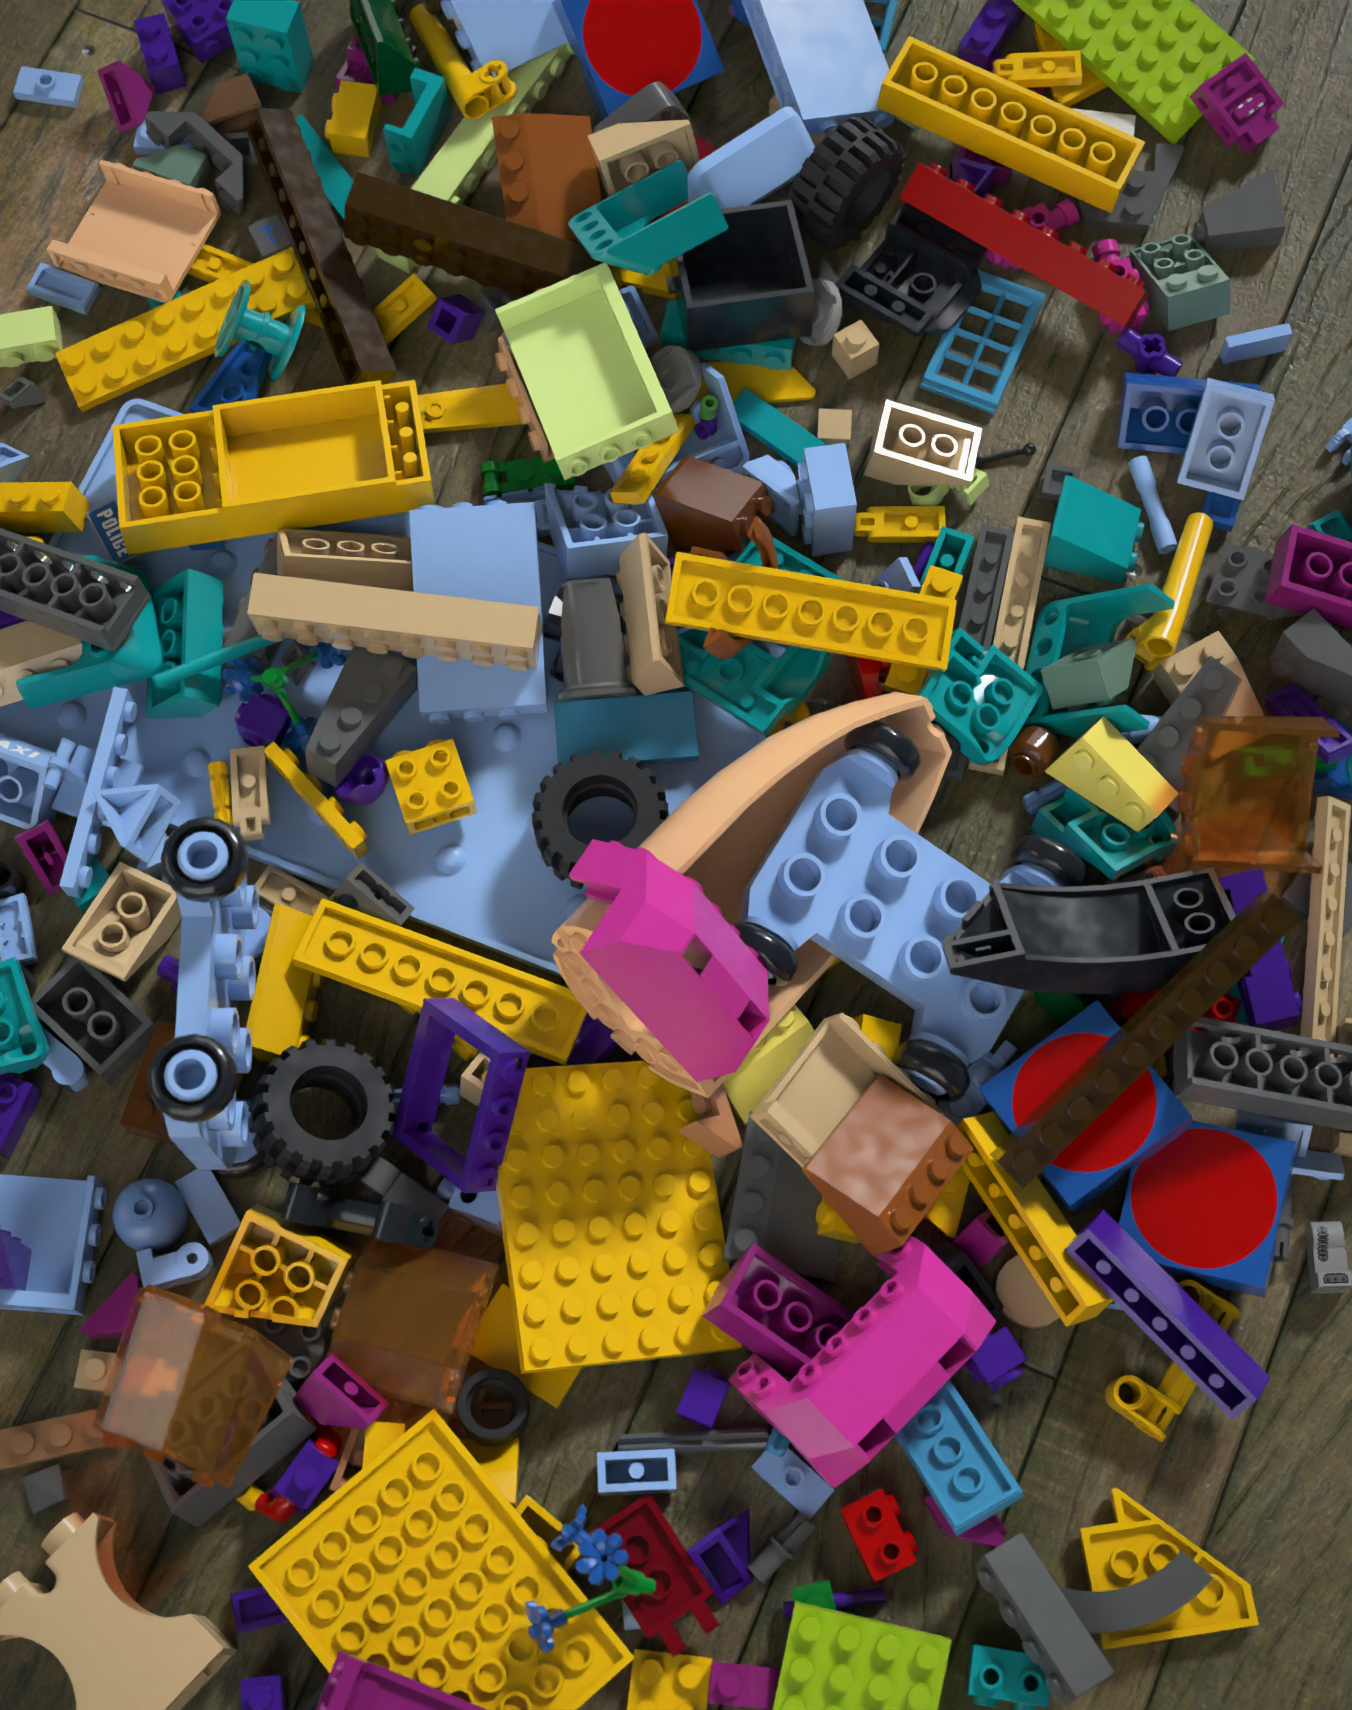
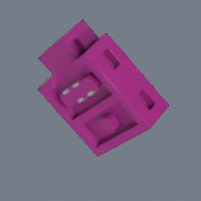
(1239, 104)

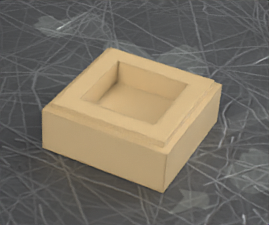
(834, 426)

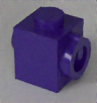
(262, 720)
(996, 1361)

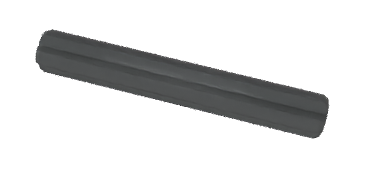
(697, 1440)

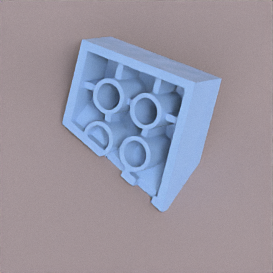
(595, 531)

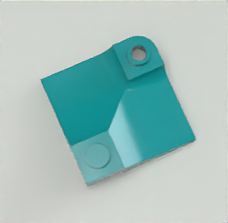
(980, 698)
(1103, 838)
(18, 1022)

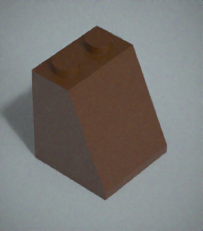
(710, 506)

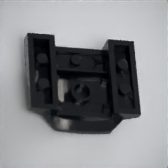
(917, 276)

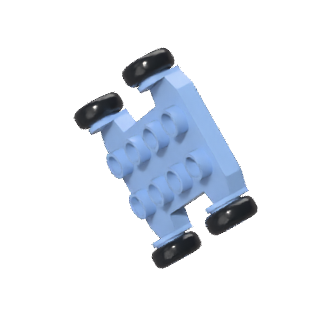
(887, 903)
(218, 965)

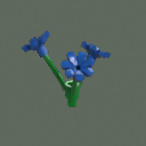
(246, 680)
(603, 1561)

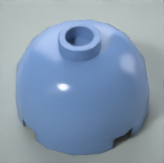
(150, 1215)

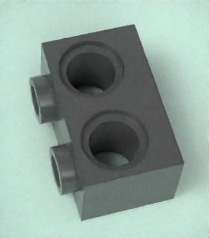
(372, 896)

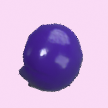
(364, 782)

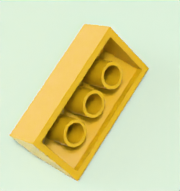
(283, 992)

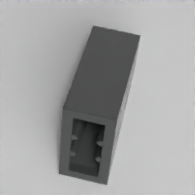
(1243, 218)

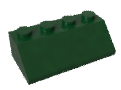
(384, 44)

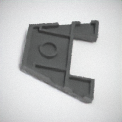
(1140, 196)

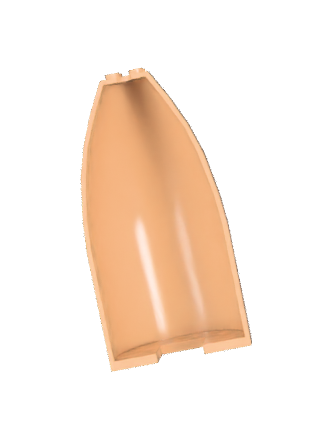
(724, 835)

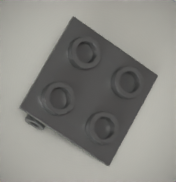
(1242, 582)

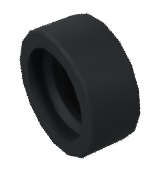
(484, 1379)

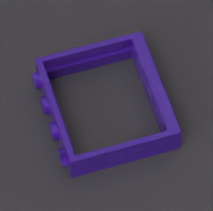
(423, 1085)

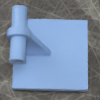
(77, 774)

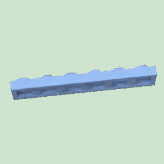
(103, 775)

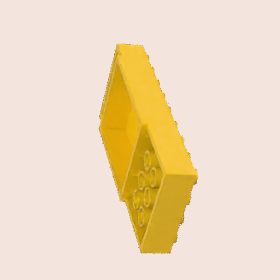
(271, 465)

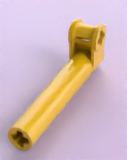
(472, 91)
(1160, 634)

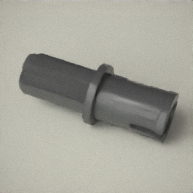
(781, 1547)

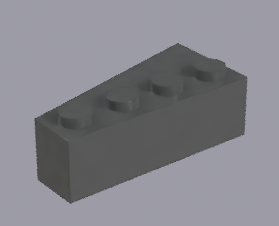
(1206, 695)
(357, 711)

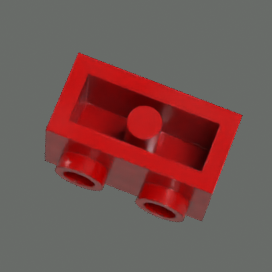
(878, 1535)

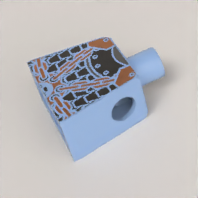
(475, 1208)

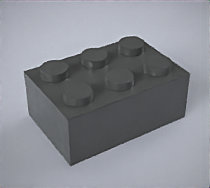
(94, 1019)

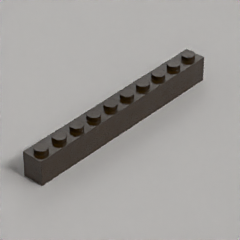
(320, 247)
(1144, 1038)

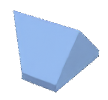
(138, 816)

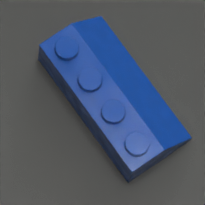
(1159, 411)

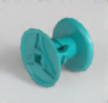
(260, 331)

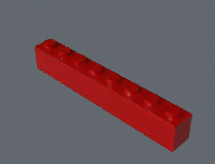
(1024, 245)

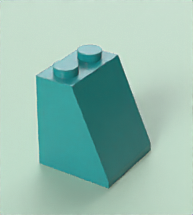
(1093, 533)

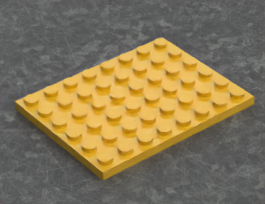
(608, 1220)
(432, 1578)

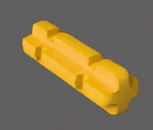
(221, 791)

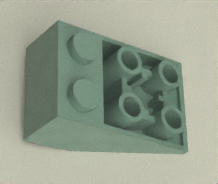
(1182, 281)

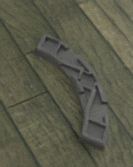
(1142, 1601)

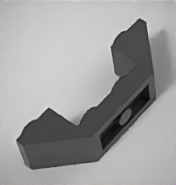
(174, 127)

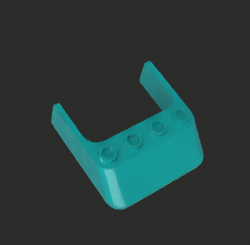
(616, 230)
(1083, 623)
(98, 668)

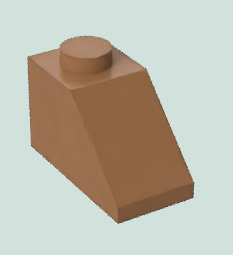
(232, 105)

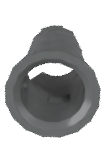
(592, 643)

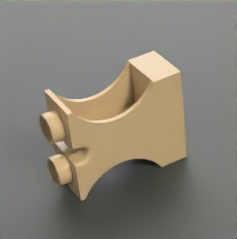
(103, 1637)

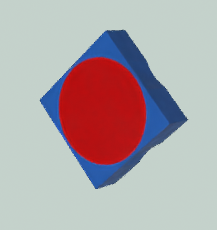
(635, 44)
(1124, 1134)
(1211, 1205)

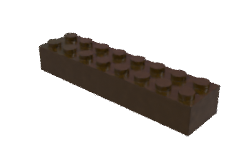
(458, 238)

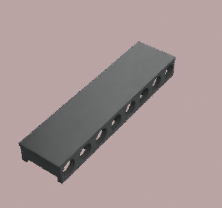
(68, 596)
(1264, 1077)

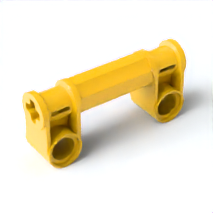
(1155, 1408)

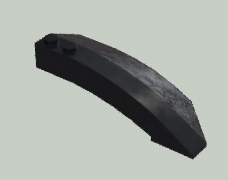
(1089, 936)

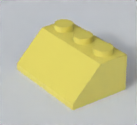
(766, 1063)

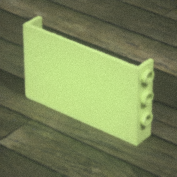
(586, 371)

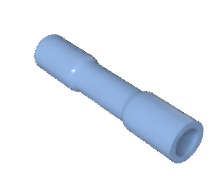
(1159, 523)

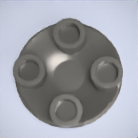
(302, 1343)

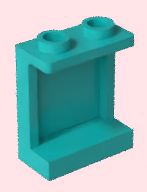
(413, 144)

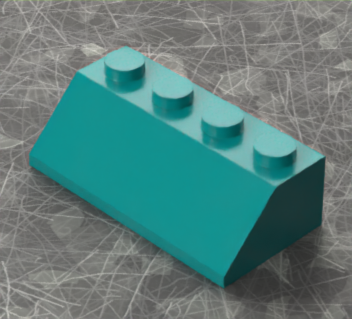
(188, 627)

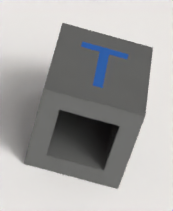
(269, 236)

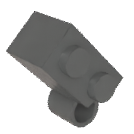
(396, 1187)

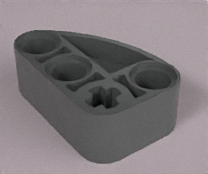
(649, 105)

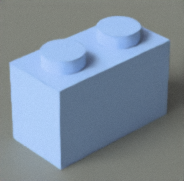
(636, 1472)

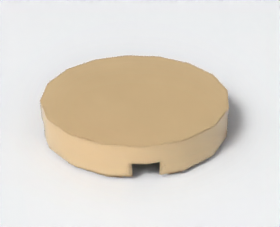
(1022, 1296)

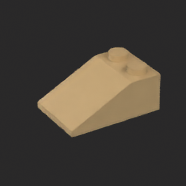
(639, 149)
(921, 448)
(1179, 669)
(125, 923)

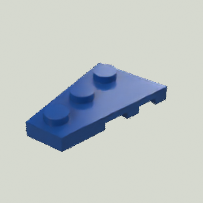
(235, 380)

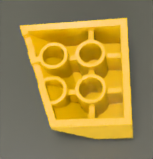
(279, 1271)

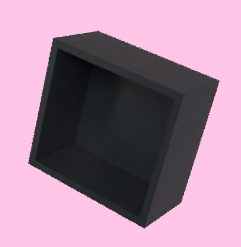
(745, 281)

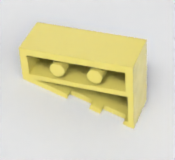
(1113, 776)

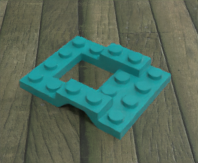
(754, 683)

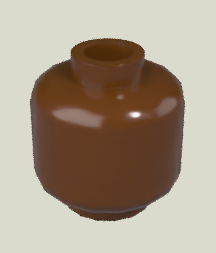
(1034, 751)

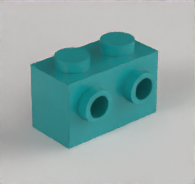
(1005, 1676)

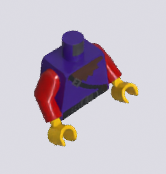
(301, 1479)

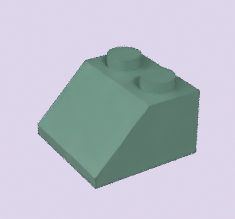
(1090, 675)

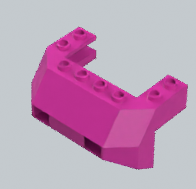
(656, 919)
(875, 1367)

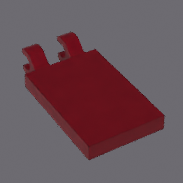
(662, 1557)

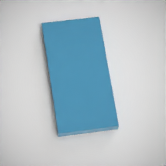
(640, 726)
(957, 1461)

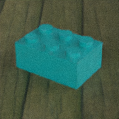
(271, 42)

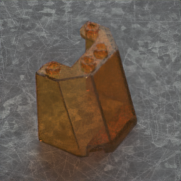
(1250, 792)
(412, 1321)
(189, 1386)

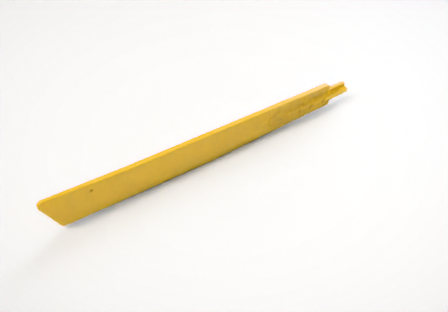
(494, 406)

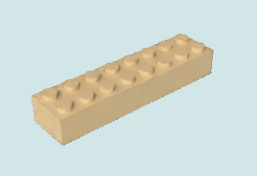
(395, 621)

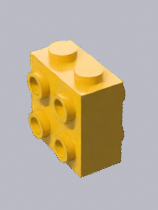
(431, 785)

